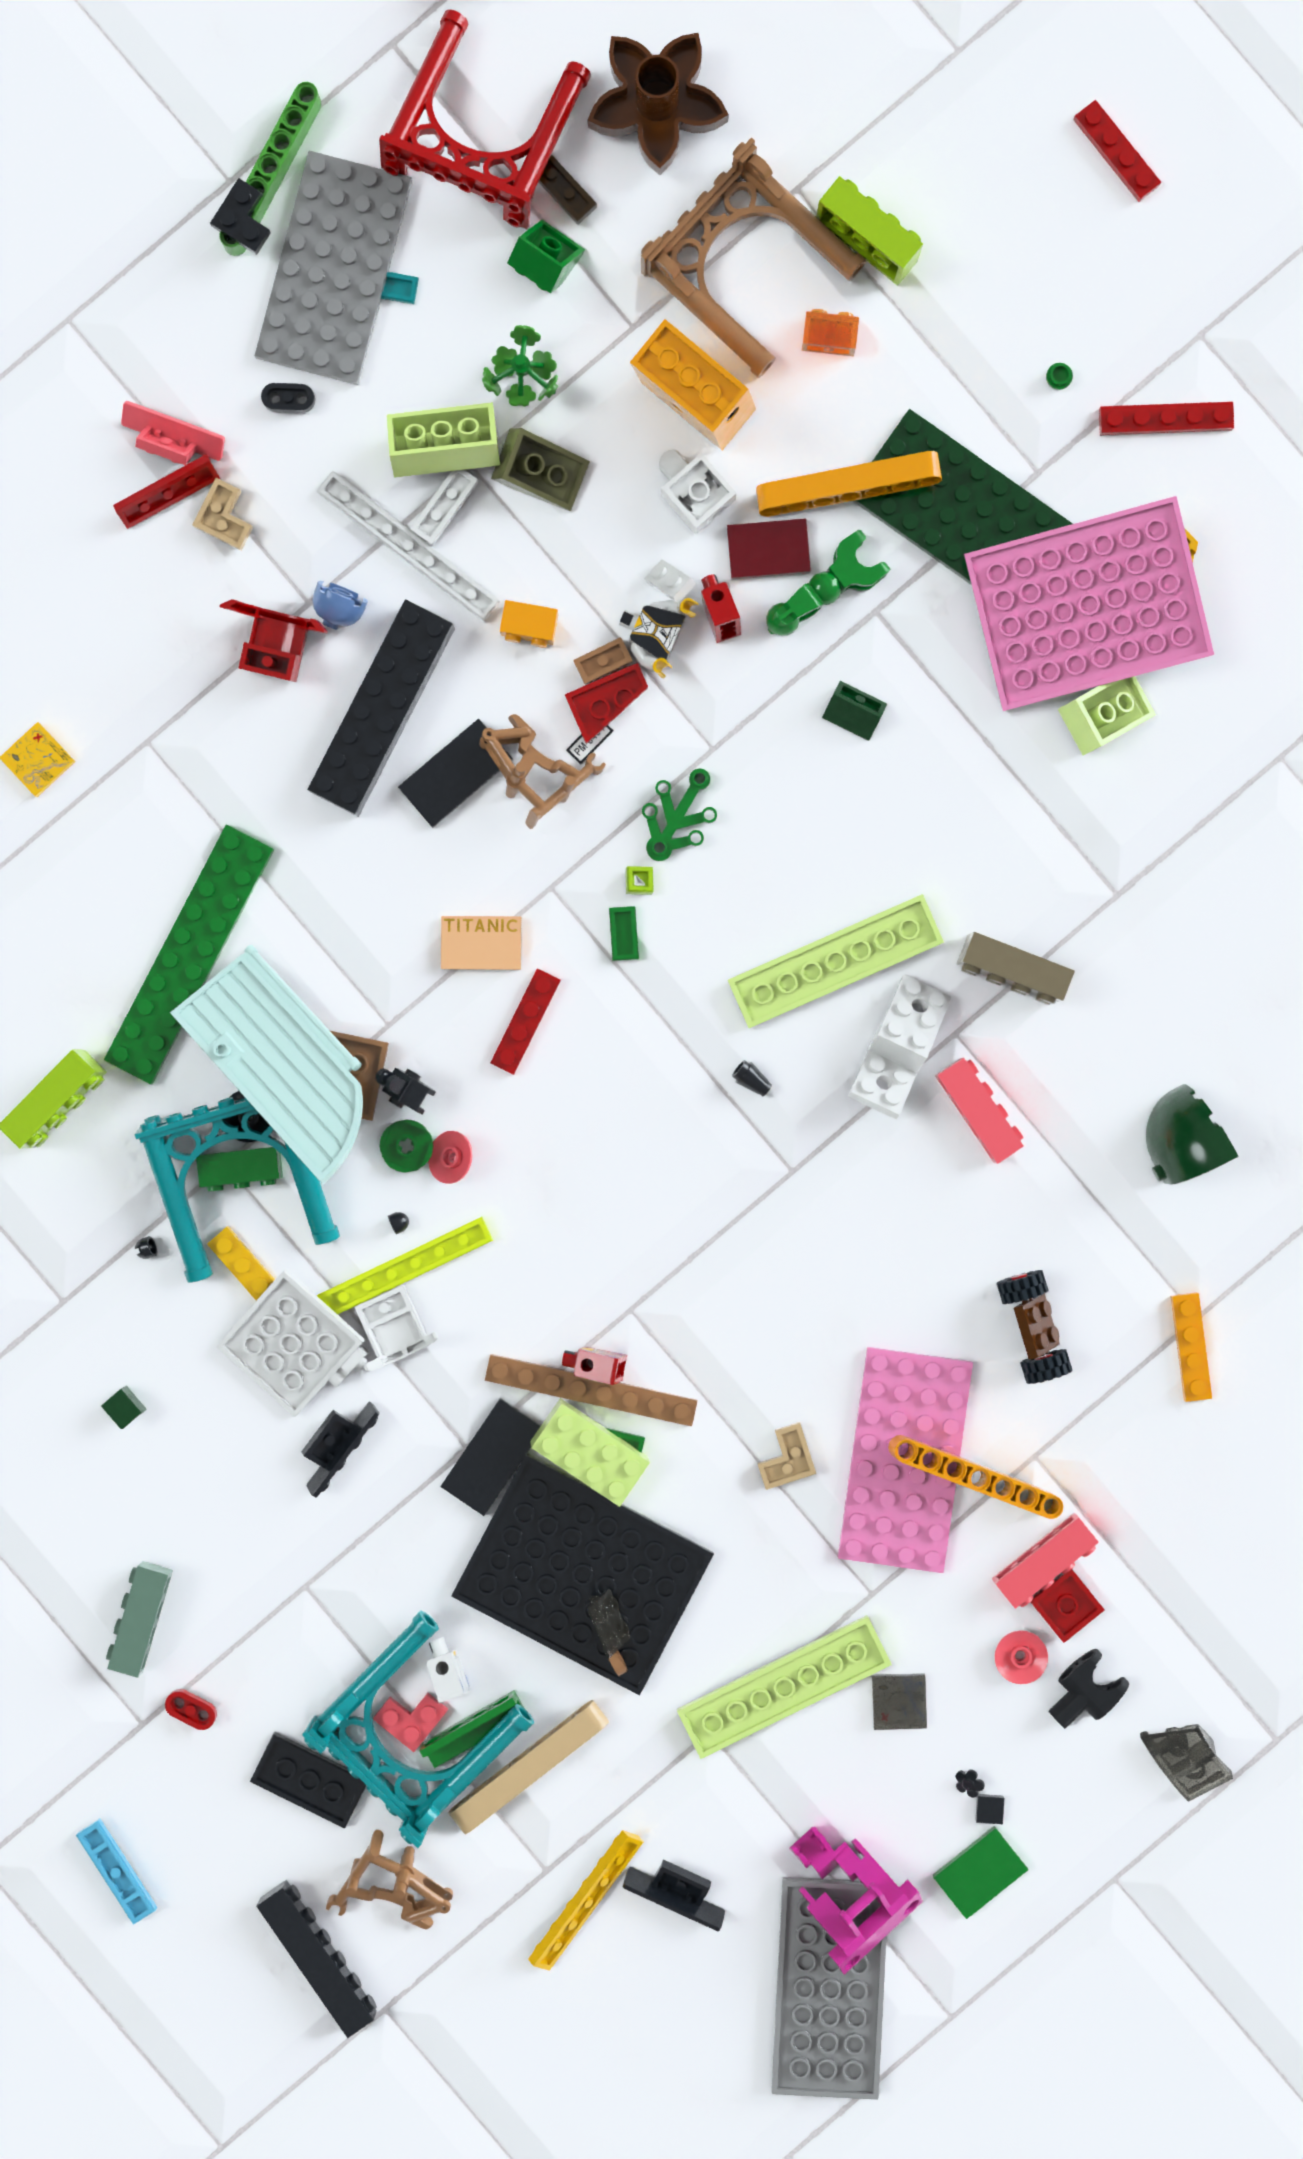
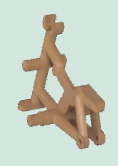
(516, 775)
(406, 1876)

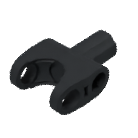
(1084, 1693)

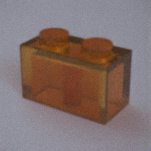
(830, 332)

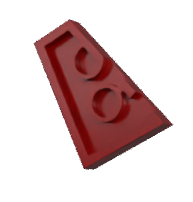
(605, 699)

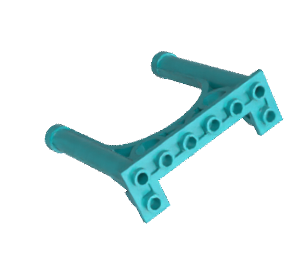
(173, 1190)
(322, 1733)

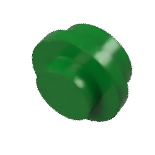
(1059, 376)

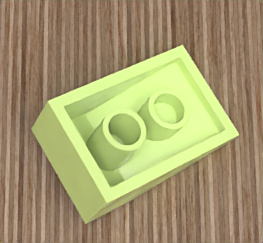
(1106, 713)

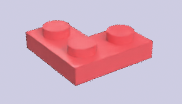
(408, 1726)

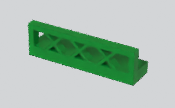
(467, 1731)

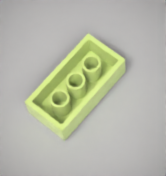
(443, 439)
(589, 1452)

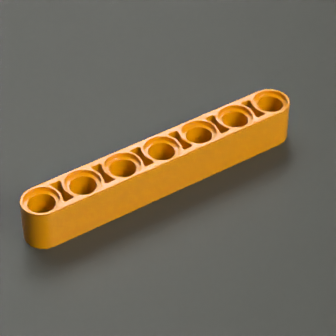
(849, 483)
(986, 1483)

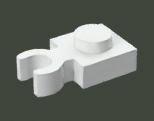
(354, 1362)

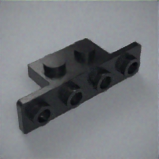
(334, 1443)
(677, 1891)

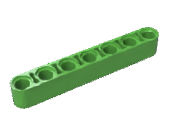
(280, 158)

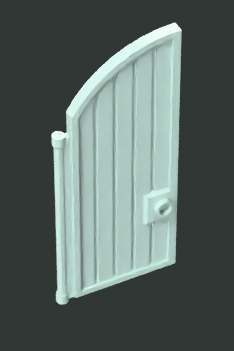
(279, 1059)

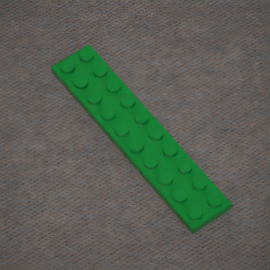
(189, 953)

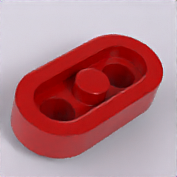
(191, 1710)

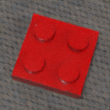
(1067, 1605)

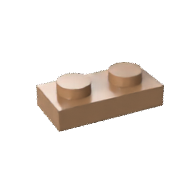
(603, 661)

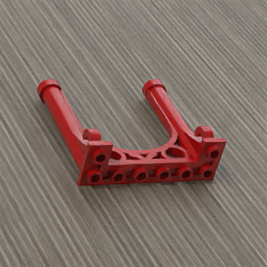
(515, 192)

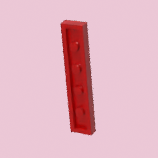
(1166, 418)

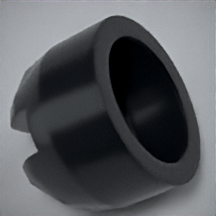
(398, 1221)
(147, 1248)

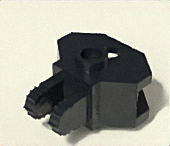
(404, 1088)

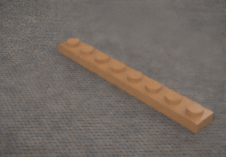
(566, 1385)

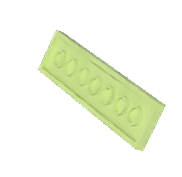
(835, 961)
(784, 1687)

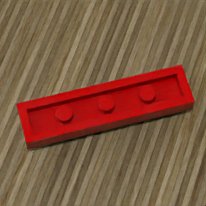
(1117, 150)
(166, 491)
(525, 1021)

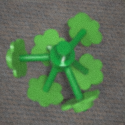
(508, 363)

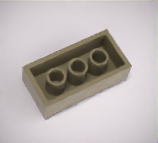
(1015, 967)

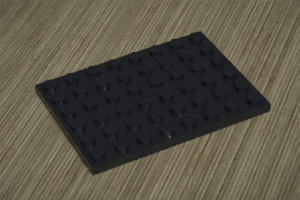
(565, 1543)

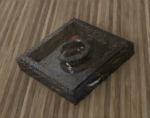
(899, 1701)

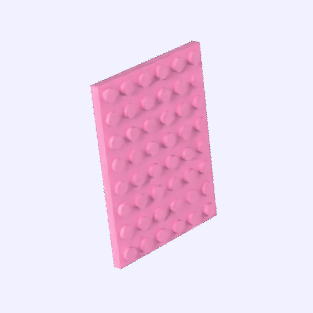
(1089, 603)

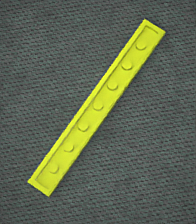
(407, 1266)

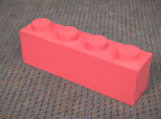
(979, 1110)
(1045, 1561)

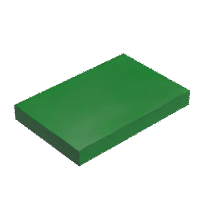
(980, 1872)

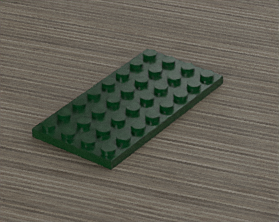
(964, 511)

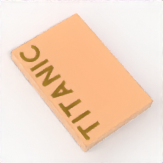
(481, 942)

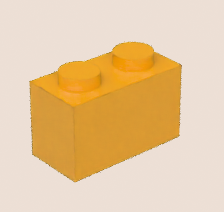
(528, 623)

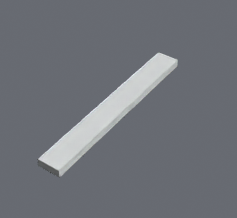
(408, 546)

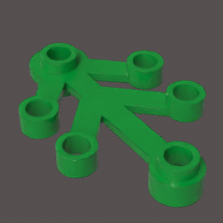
(676, 818)

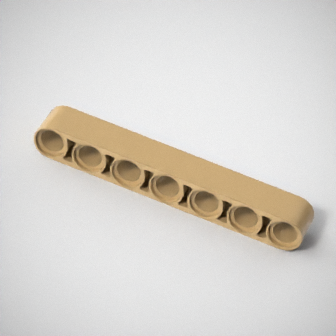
(528, 1767)

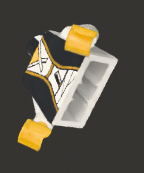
(656, 631)

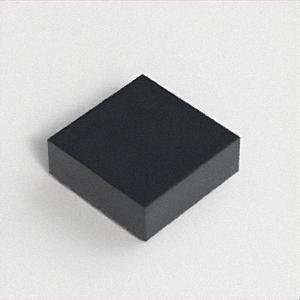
(989, 1809)

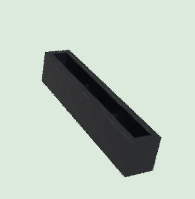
(317, 1958)

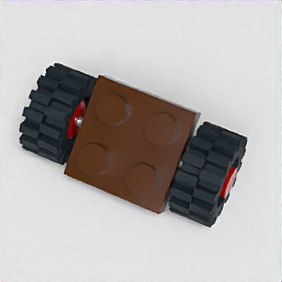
(1035, 1326)

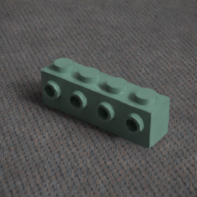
(139, 1618)

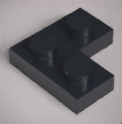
(234, 217)

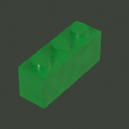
(239, 1168)

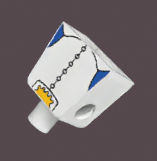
(450, 1683)

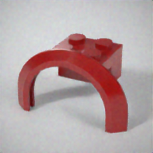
(275, 640)

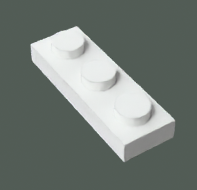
(444, 505)

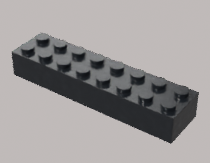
(381, 708)

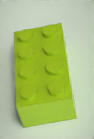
(869, 230)
(53, 1099)

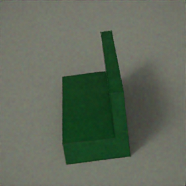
(854, 710)

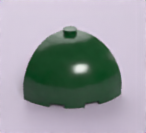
(1184, 1138)

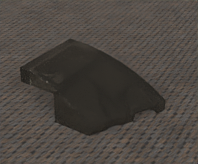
(1188, 1759)

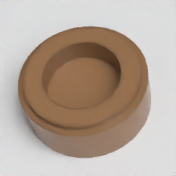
(618, 1663)

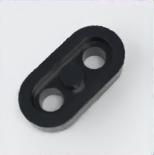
(289, 396)

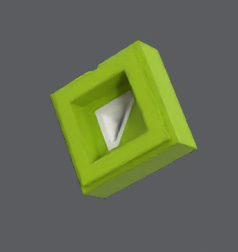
(639, 880)

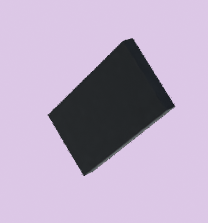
(451, 775)
(491, 1457)
(308, 1780)

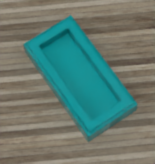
(400, 288)

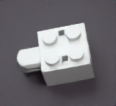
(692, 489)

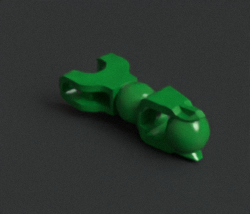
(826, 587)

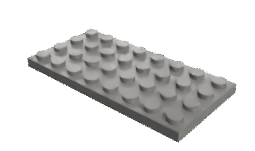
(333, 267)
(825, 2019)

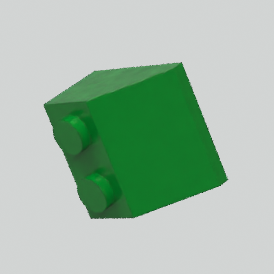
(545, 256)

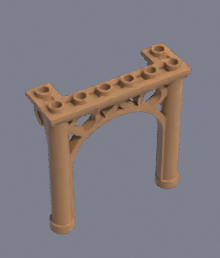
(787, 208)

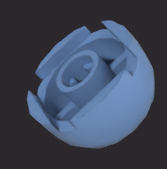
(337, 605)

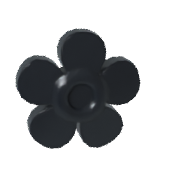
(968, 1782)

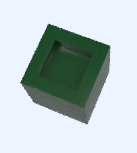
(123, 1407)

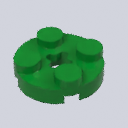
(392, 1152)

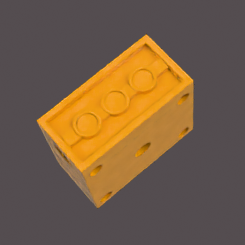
(693, 384)

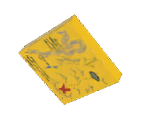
(37, 759)

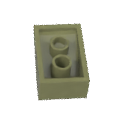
(540, 469)

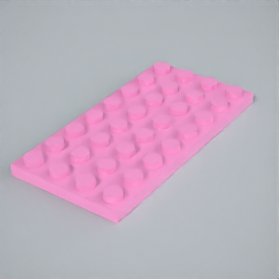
(890, 1508)

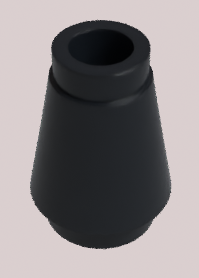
(751, 1078)

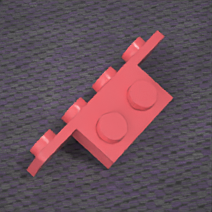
(170, 436)

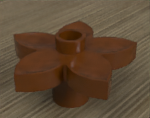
(657, 97)

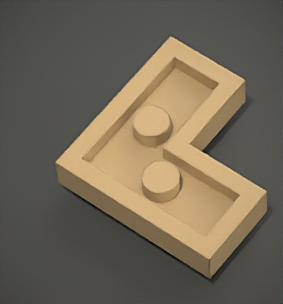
(216, 518)
(793, 1463)

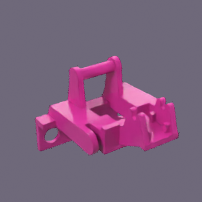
(895, 1901)

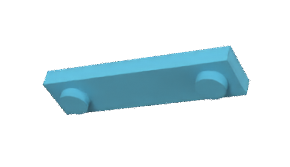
(116, 1871)

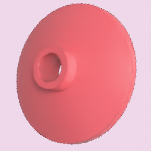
(444, 1164)
(1025, 1669)

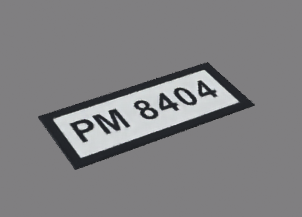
(580, 750)

